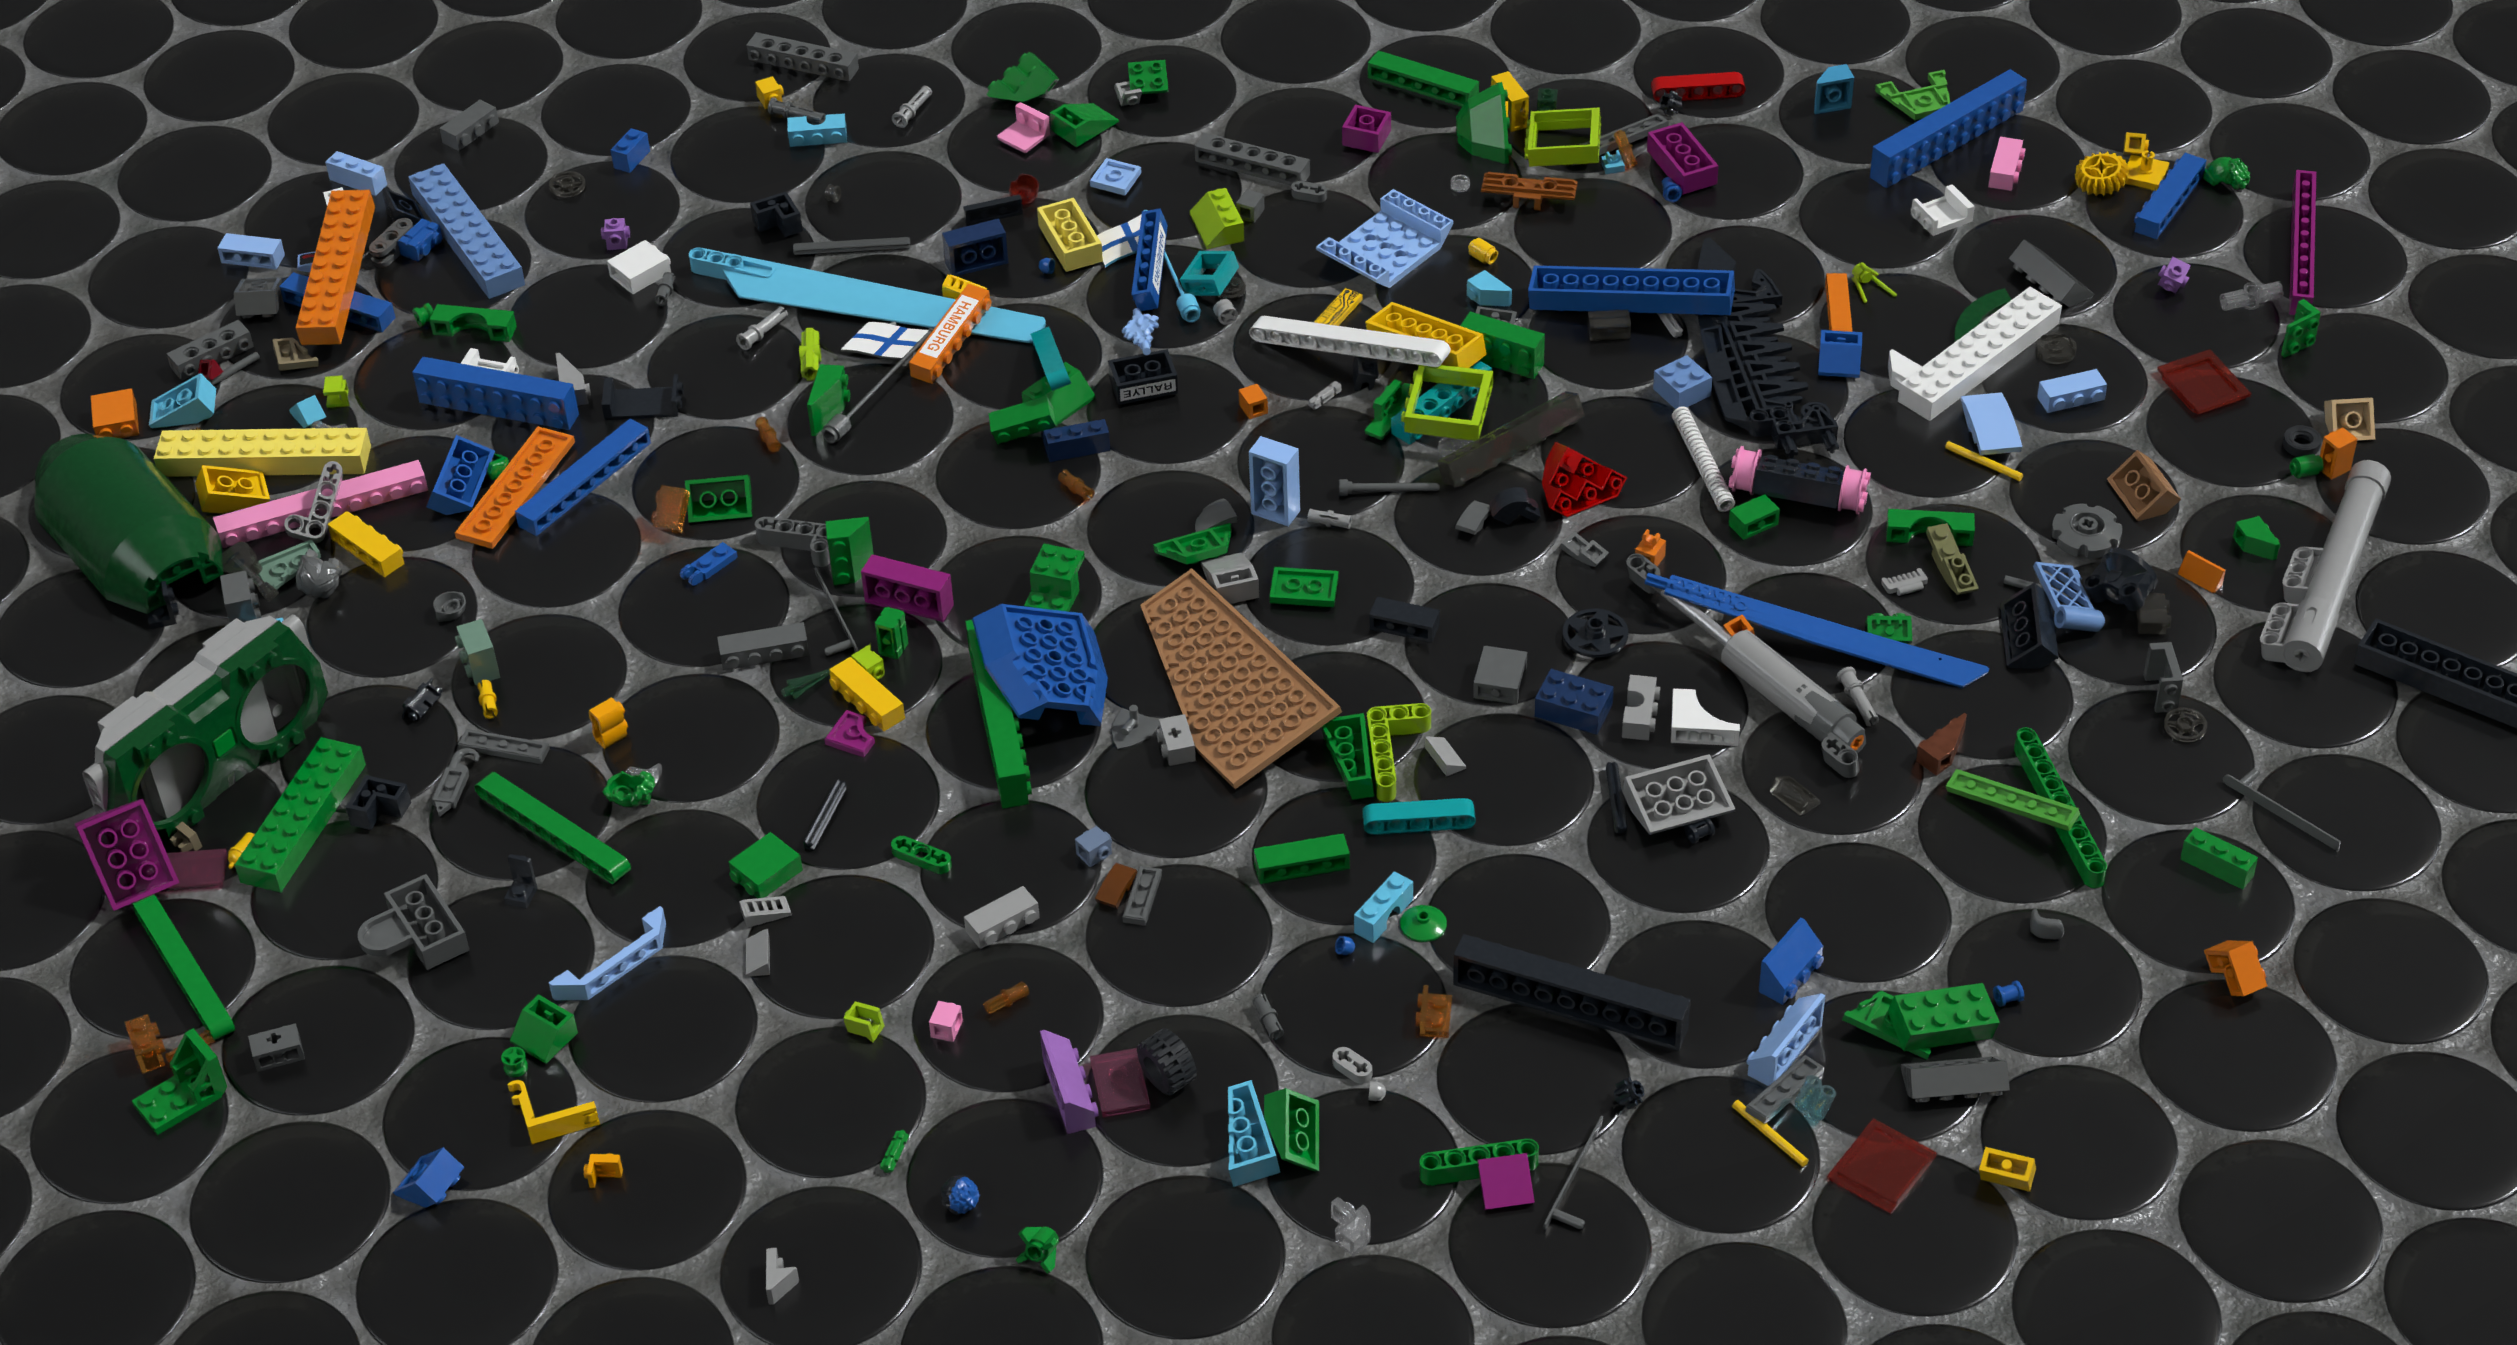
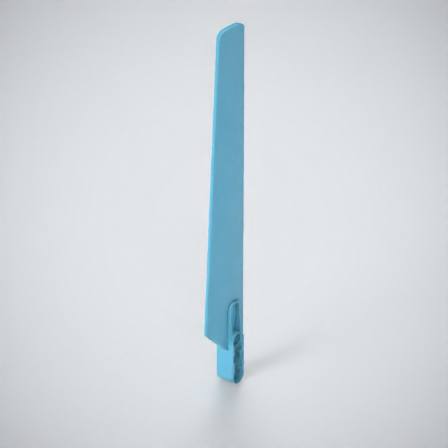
(849, 296)

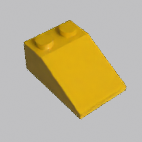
(230, 489)

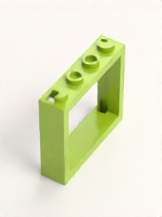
(1563, 120)
(1448, 426)

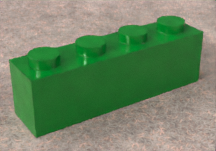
(1301, 858)

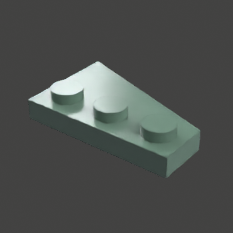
(284, 565)

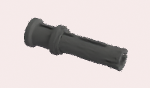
(789, 110)

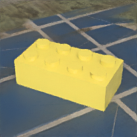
(1070, 234)

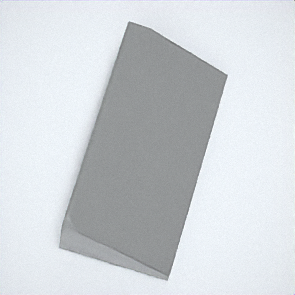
(1444, 755)
(758, 954)

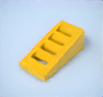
(954, 286)

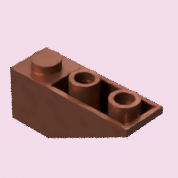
(1940, 749)

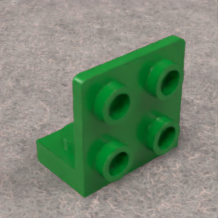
(1148, 76)
(2303, 330)

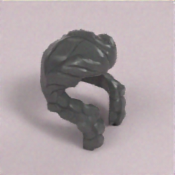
(317, 576)

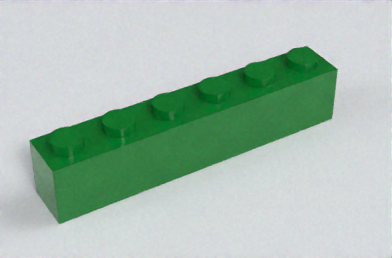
(1421, 78)

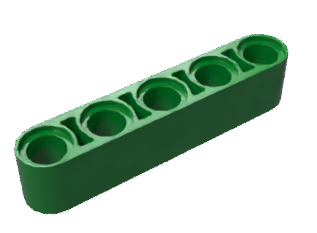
(1462, 1163)

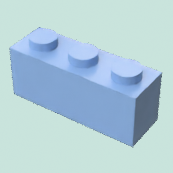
(356, 173)
(251, 251)
(2072, 390)

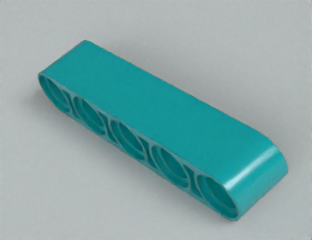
(1419, 816)

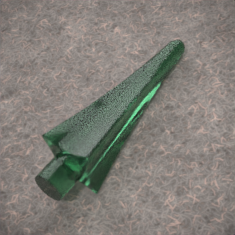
(799, 685)

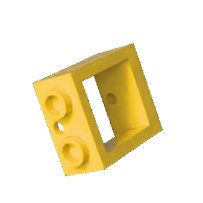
(1516, 101)

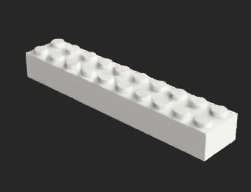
(1979, 353)

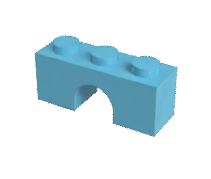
(829, 132)
(1372, 917)

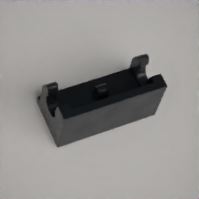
(1364, 371)

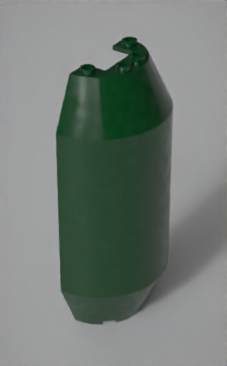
(122, 520)

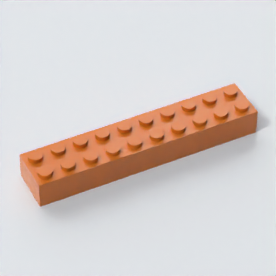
(335, 267)

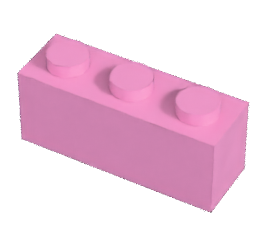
(2006, 163)

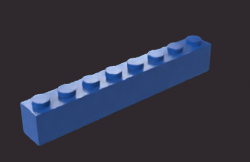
(582, 477)

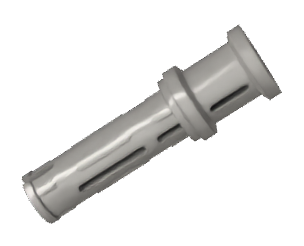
(908, 110)
(756, 332)
(1854, 689)

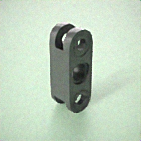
(386, 245)

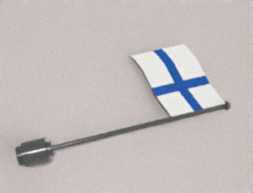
(880, 341)

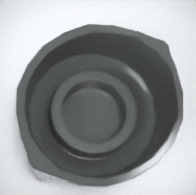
(449, 606)

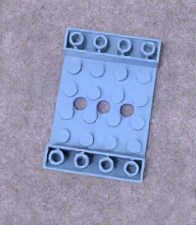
(1391, 240)

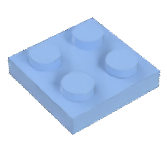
(1115, 176)

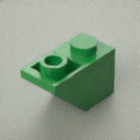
(2256, 538)

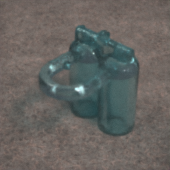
(1814, 1098)

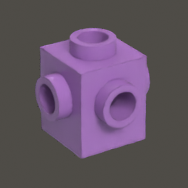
(615, 233)
(2174, 275)

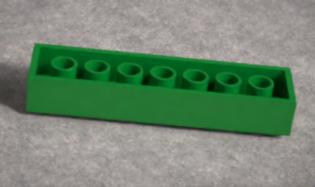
(300, 815)

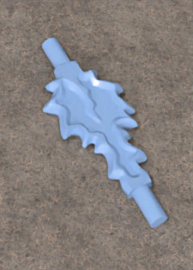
(1140, 330)

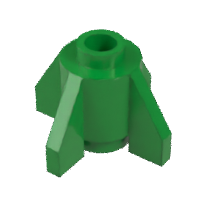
(1040, 1246)

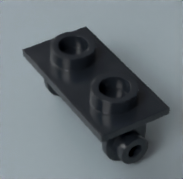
(415, 706)

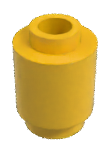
(1482, 251)

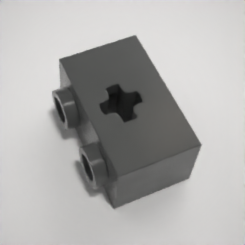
(276, 1047)

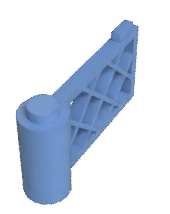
(2072, 614)

